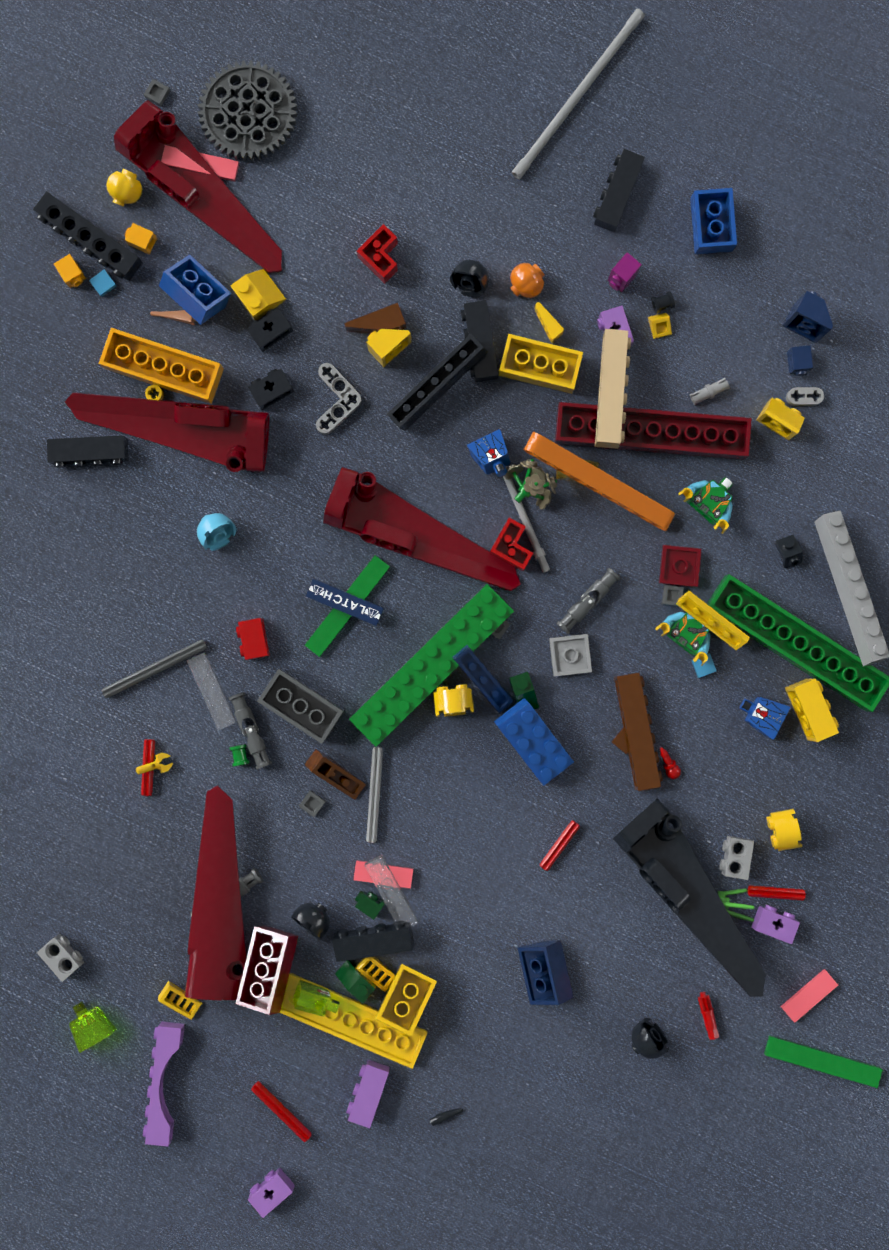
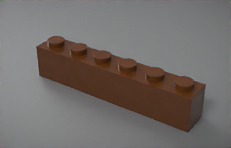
(637, 731)

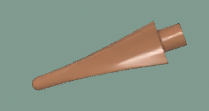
(180, 315)

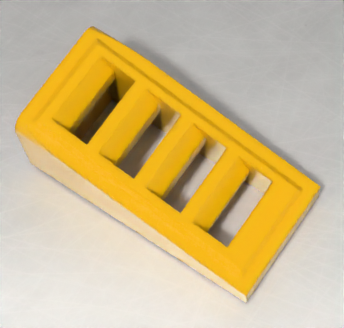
(549, 323)
(381, 967)
(176, 1006)

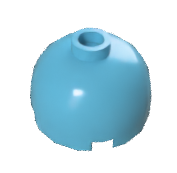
(215, 530)

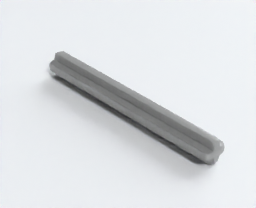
(374, 795)

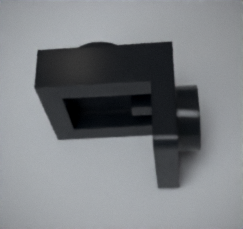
(789, 551)

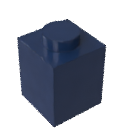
(800, 360)

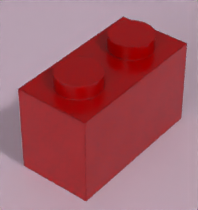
(253, 639)

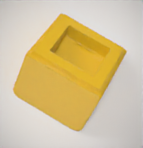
(660, 325)

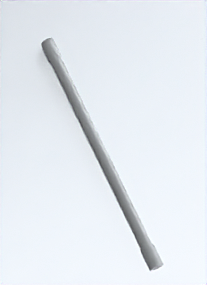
(630, 25)

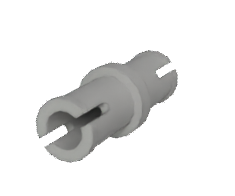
(709, 391)

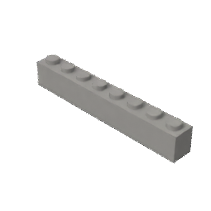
(852, 588)

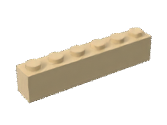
(611, 388)

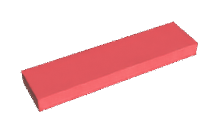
(223, 167)

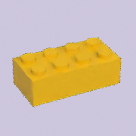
(540, 363)

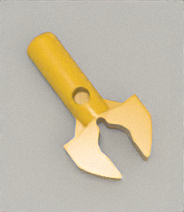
(155, 765)

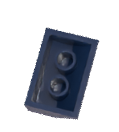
(809, 317)
(545, 973)

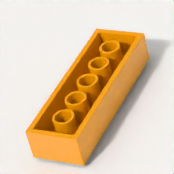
(161, 365)

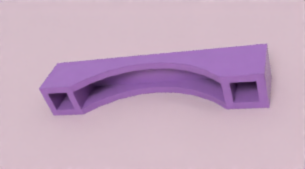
(160, 1122)

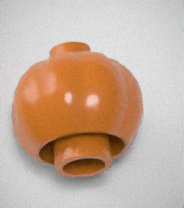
(527, 280)

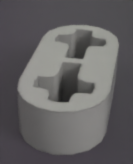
(804, 391)

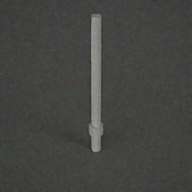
(539, 552)

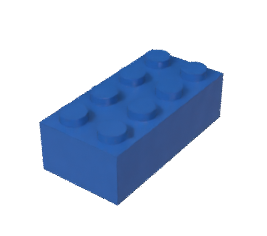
(533, 741)

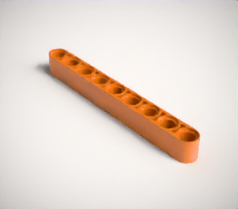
(599, 481)

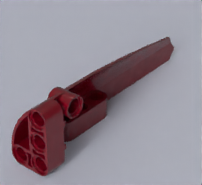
(204, 195)
(194, 428)
(399, 526)
(216, 919)

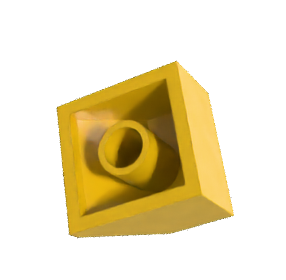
(258, 293)
(387, 344)
(781, 418)

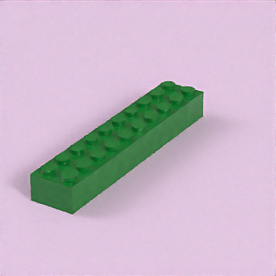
(799, 643)
(430, 665)

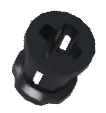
(663, 302)

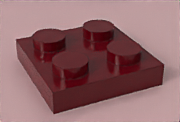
(680, 566)

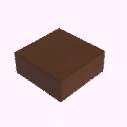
(620, 741)

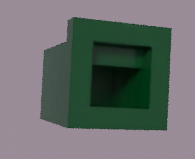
(369, 904)

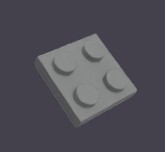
(570, 655)

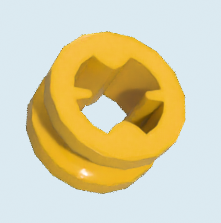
(150, 389)

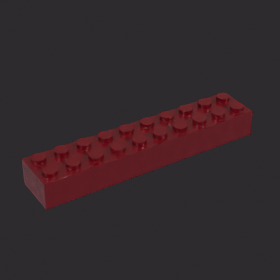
(659, 431)

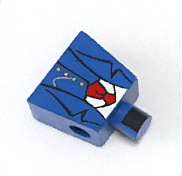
(490, 453)
(765, 715)

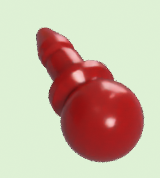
(672, 770)

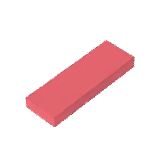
(402, 874)
(809, 995)

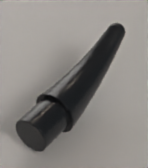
(441, 1117)

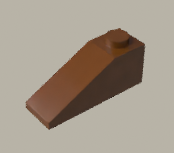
(384, 318)
(334, 774)

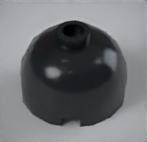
(470, 277)
(312, 918)
(649, 1040)

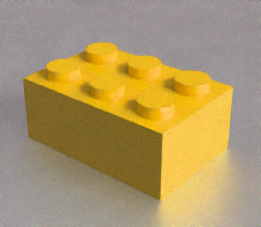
(812, 710)
(405, 1000)

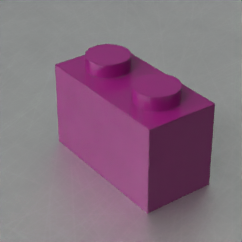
(624, 272)

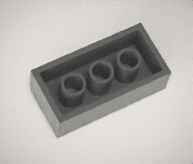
(301, 706)

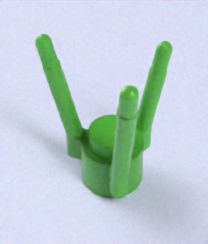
(725, 900)

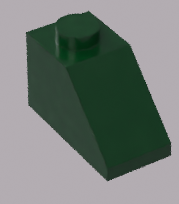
(523, 688)
(355, 982)

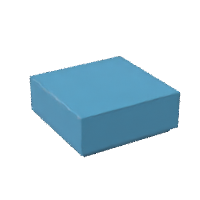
(102, 283)
(706, 669)

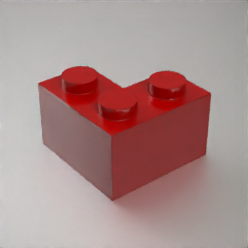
(375, 253)
(507, 547)

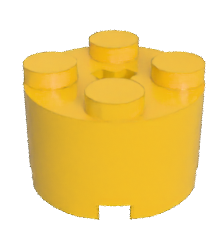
(453, 701)
(785, 830)

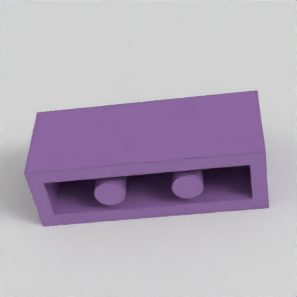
(367, 1093)

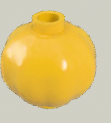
(124, 187)

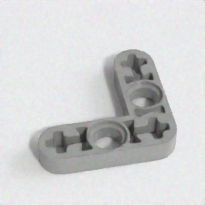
(342, 395)

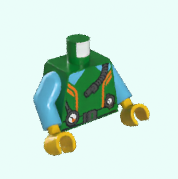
(711, 501)
(687, 634)

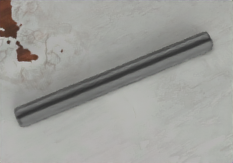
(154, 668)

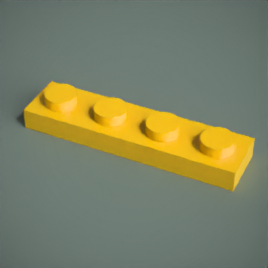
(712, 620)

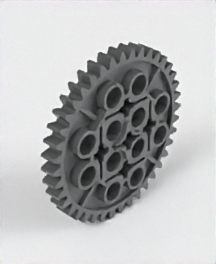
(215, 108)

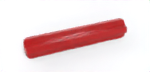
(147, 777)
(559, 845)
(778, 893)

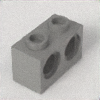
(742, 857)
(56, 961)

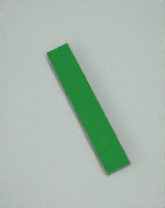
(336, 619)
(823, 1061)

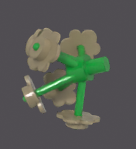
(533, 482)

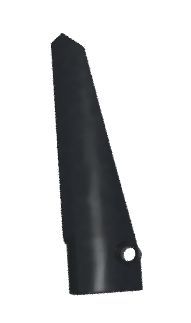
(679, 879)

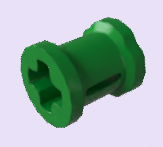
(239, 755)

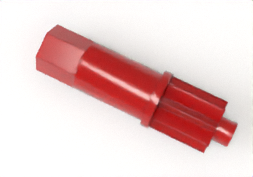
(708, 1015)

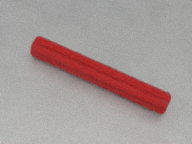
(281, 1111)

